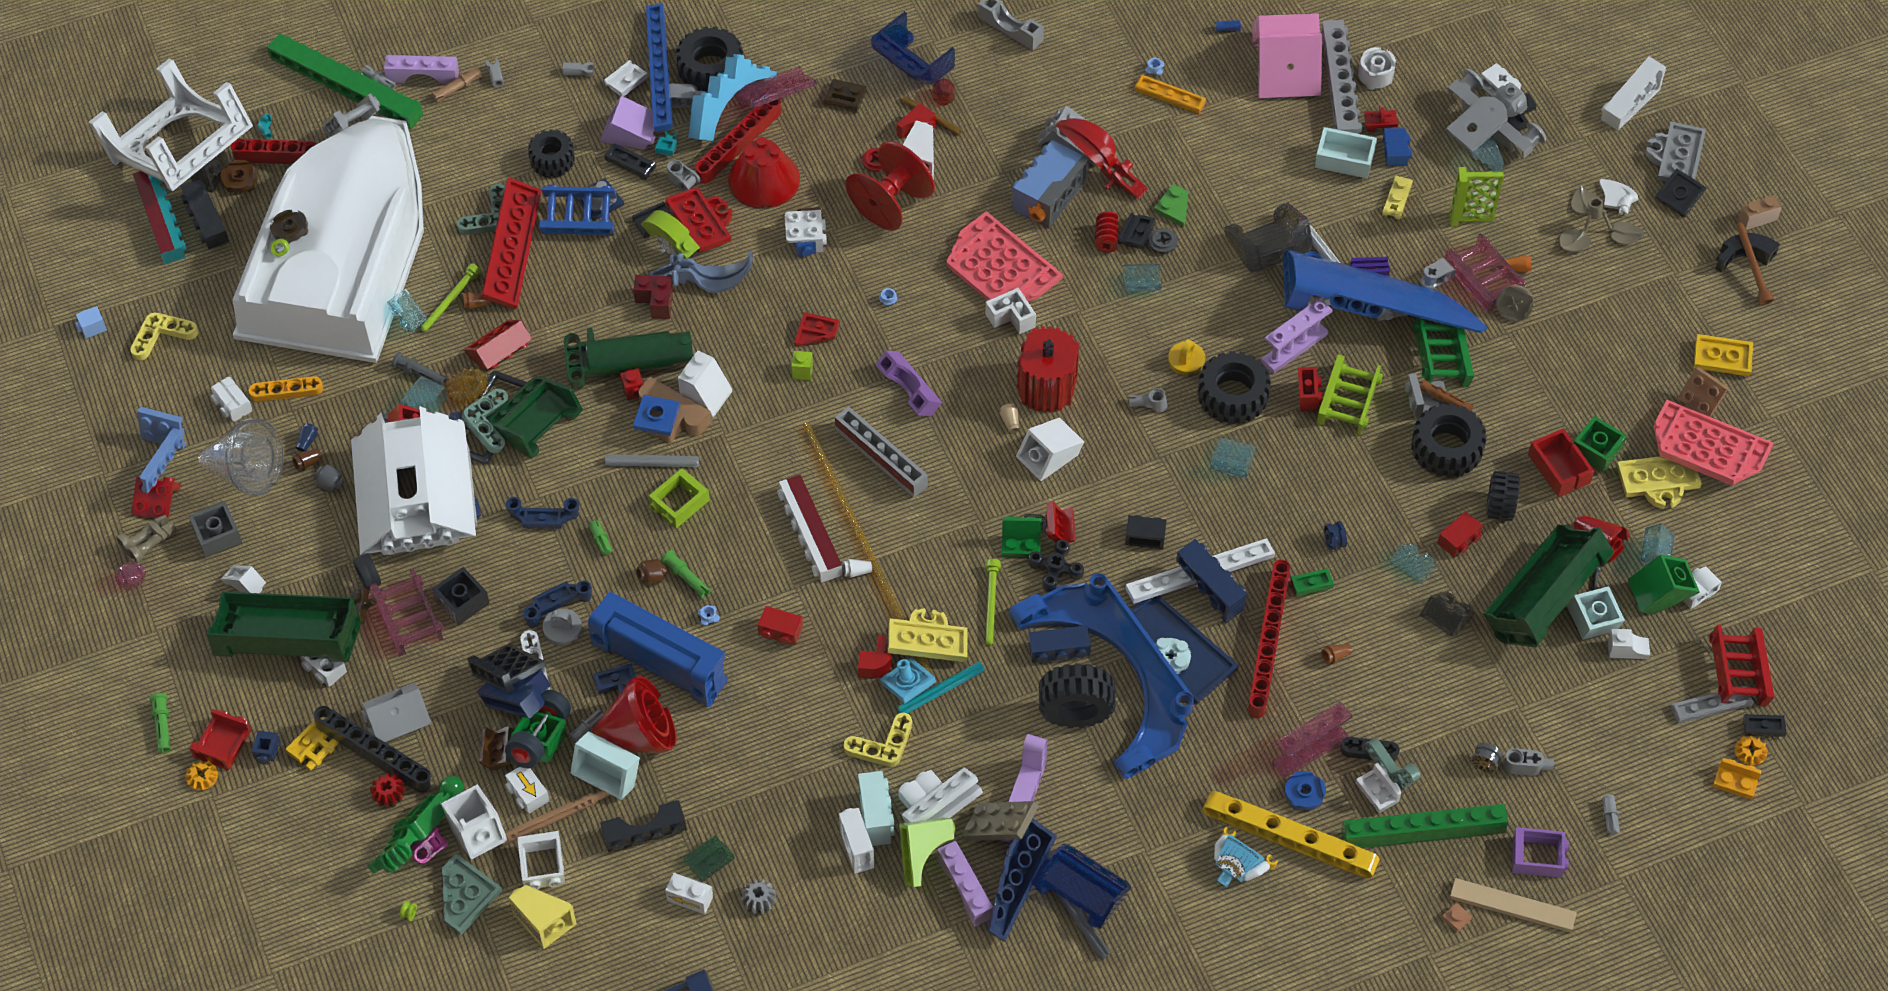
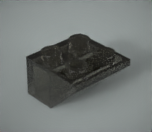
(1447, 613)

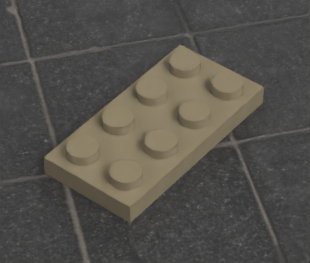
(1000, 821)

